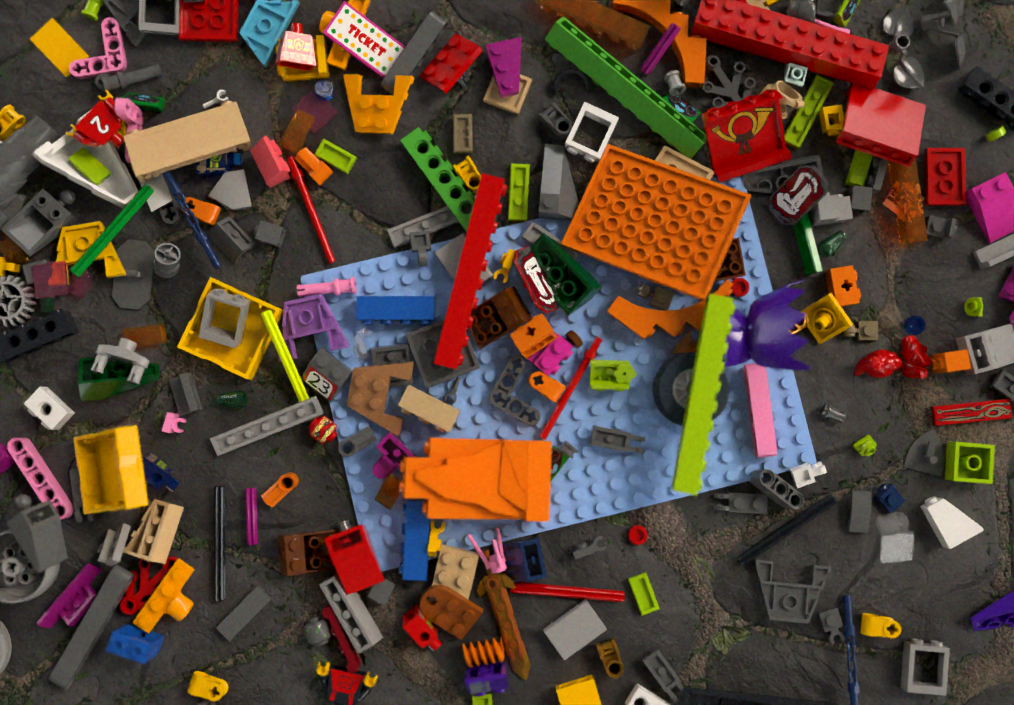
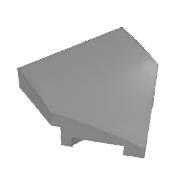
(232, 191)
(113, 545)

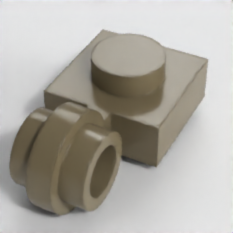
(660, 298)
(865, 331)

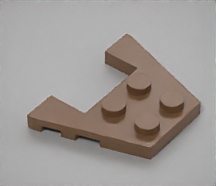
(370, 392)

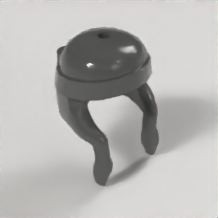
(806, 10)

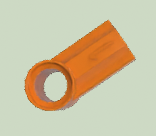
(317, 169)
(279, 489)

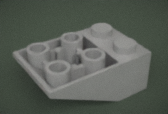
(988, 348)

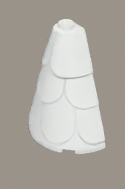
(116, 189)

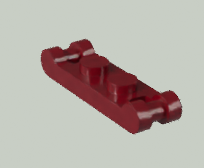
(345, 644)

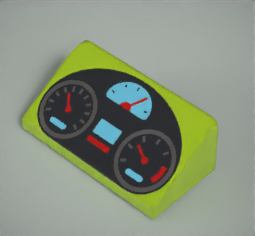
(845, 12)

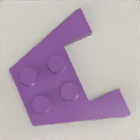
(310, 317)

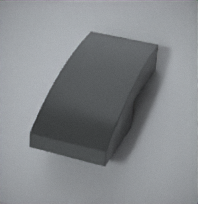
(860, 511)

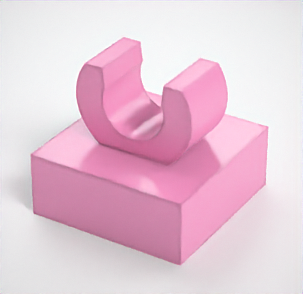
(171, 422)

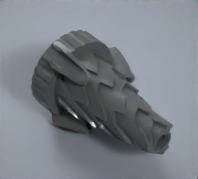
(18, 163)

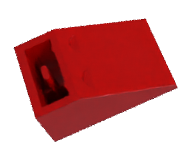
(354, 559)

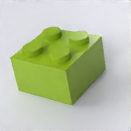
(969, 462)

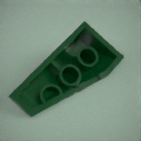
(568, 279)
(112, 381)

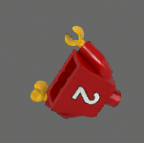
(99, 125)

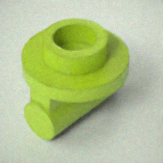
(974, 307)
(865, 446)

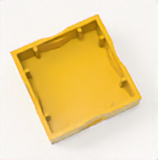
(256, 338)
(110, 470)

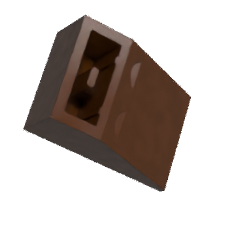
(732, 264)
(498, 317)
(305, 552)

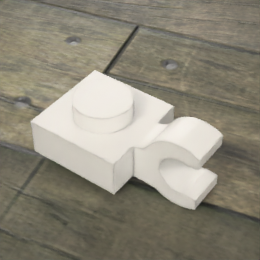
(805, 473)

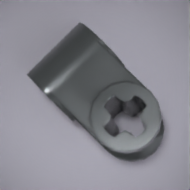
(553, 118)

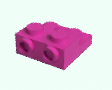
(551, 355)

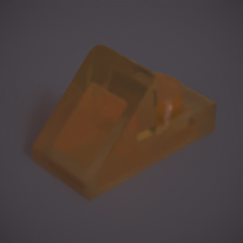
(11, 250)
(685, 344)
(389, 492)

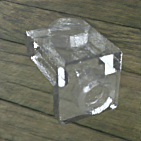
(360, 348)

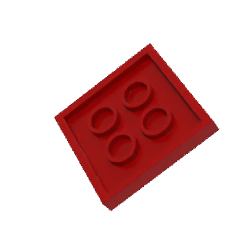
(209, 21)

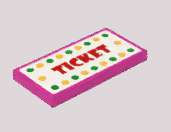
(363, 39)

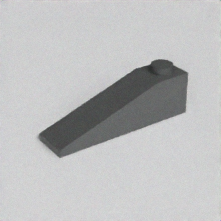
(772, 177)
(557, 192)

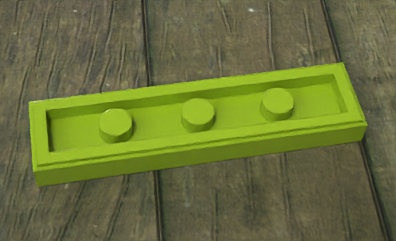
(805, 116)

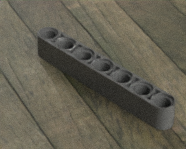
(91, 627)

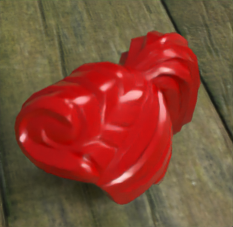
(914, 358)
(878, 364)

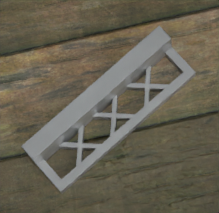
(995, 252)

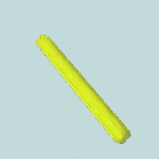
(284, 355)

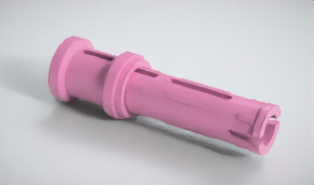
(336, 287)

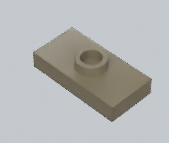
(462, 133)

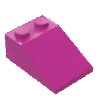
(993, 206)

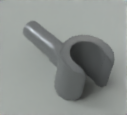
(454, 390)

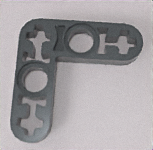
(506, 391)

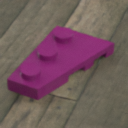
(505, 65)

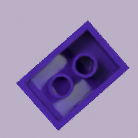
(487, 678)

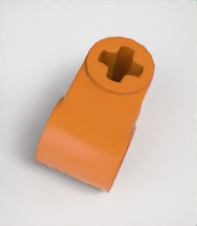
(204, 211)
(548, 388)

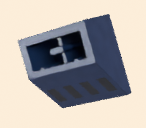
(524, 560)

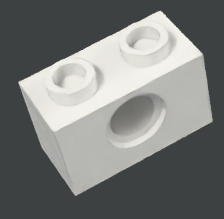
(59, 413)

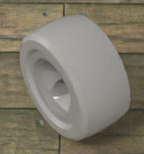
(17, 589)

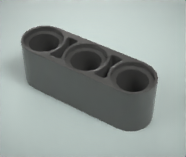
(785, 490)

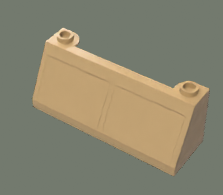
(186, 140)

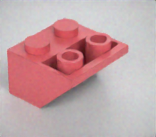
(268, 159)

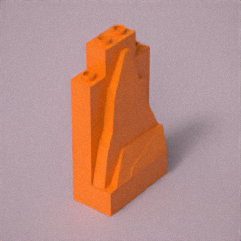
(480, 479)

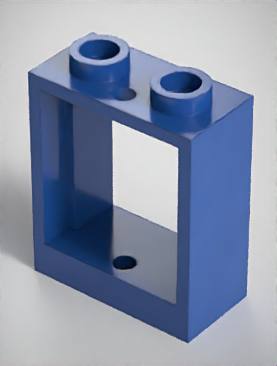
(130, 644)

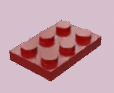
(451, 63)
(945, 177)

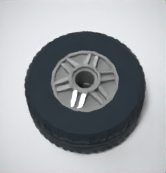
(672, 384)

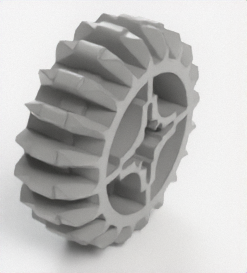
(25, 299)

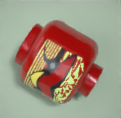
(323, 429)

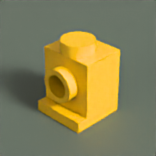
(832, 113)

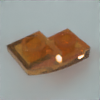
(296, 131)
(146, 335)

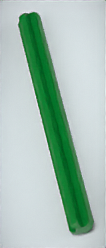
(112, 230)

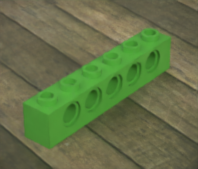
(419, 139)

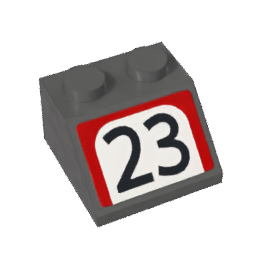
(326, 374)

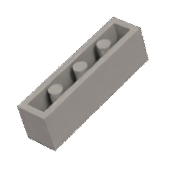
(351, 614)

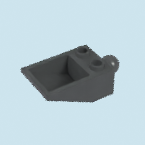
(35, 223)
(39, 533)

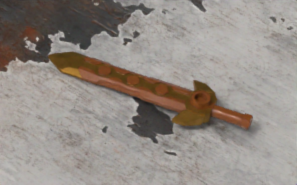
(496, 586)

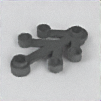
(729, 90)

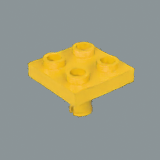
(826, 318)

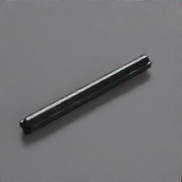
(786, 530)
(219, 542)

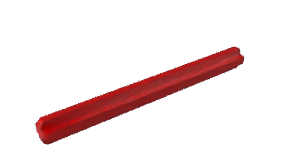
(569, 592)

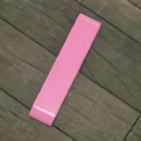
(760, 410)
(32, 473)

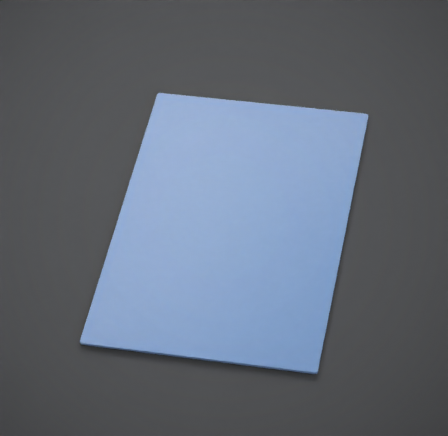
(597, 478)

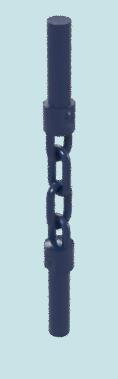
(201, 236)
(849, 630)

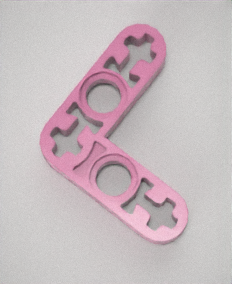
(108, 59)
(131, 115)

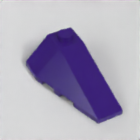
(996, 614)

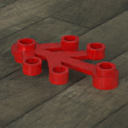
(146, 587)

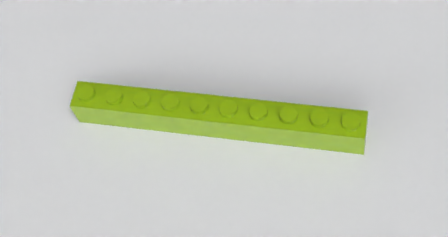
(702, 394)

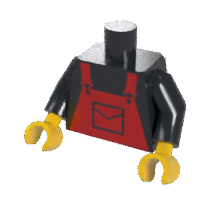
(344, 686)

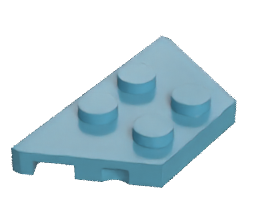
(266, 25)

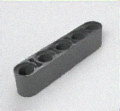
(416, 50)

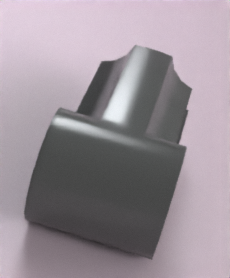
(358, 440)

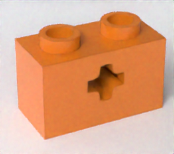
(846, 276)
(531, 344)
(950, 361)

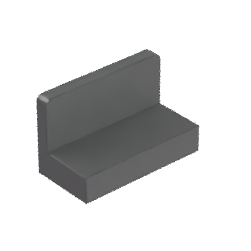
(231, 239)
(185, 394)

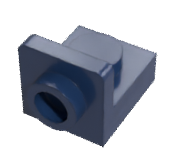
(889, 497)

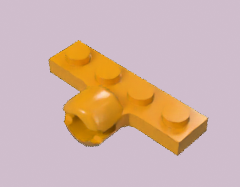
(338, 56)
(167, 598)

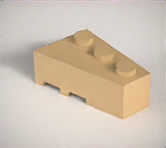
(428, 409)
(156, 532)

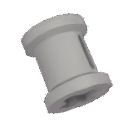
(675, 83)

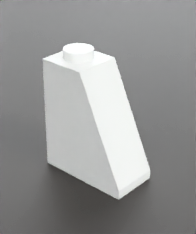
(948, 522)

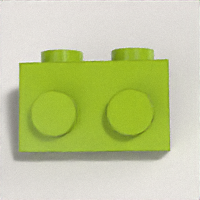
(603, 376)

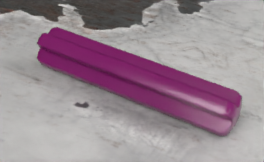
(660, 48)
(251, 516)

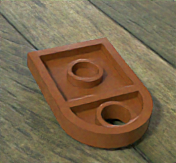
(450, 610)

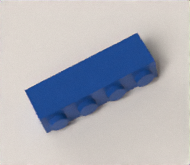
(396, 309)
(416, 542)

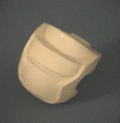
(790, 96)

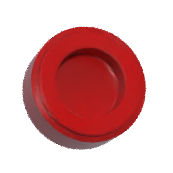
(740, 287)
(637, 534)

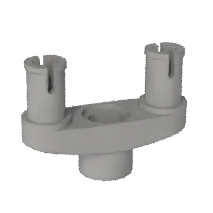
(123, 351)

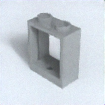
(156, 28)
(221, 335)
(907, 682)

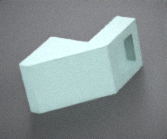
(795, 74)

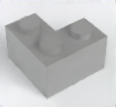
(831, 210)

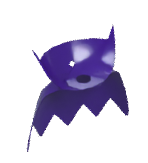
(766, 332)

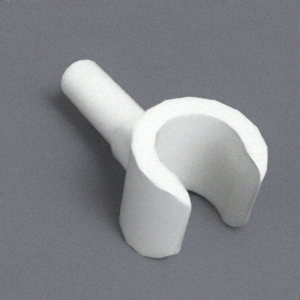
(216, 100)

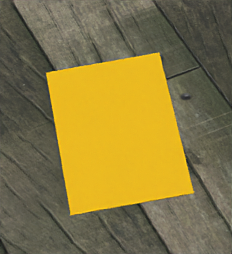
(58, 46)

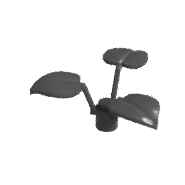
(935, 21)
(901, 26)

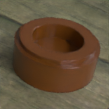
(573, 339)

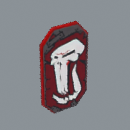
(535, 280)

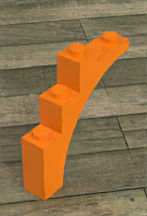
(689, 50)
(642, 320)

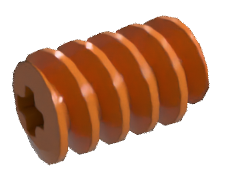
(484, 653)

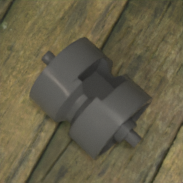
(166, 260)

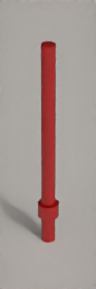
(298, 176)
(589, 355)

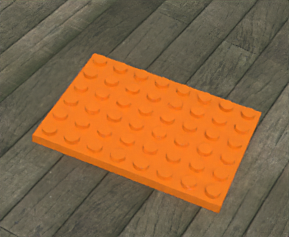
(656, 221)

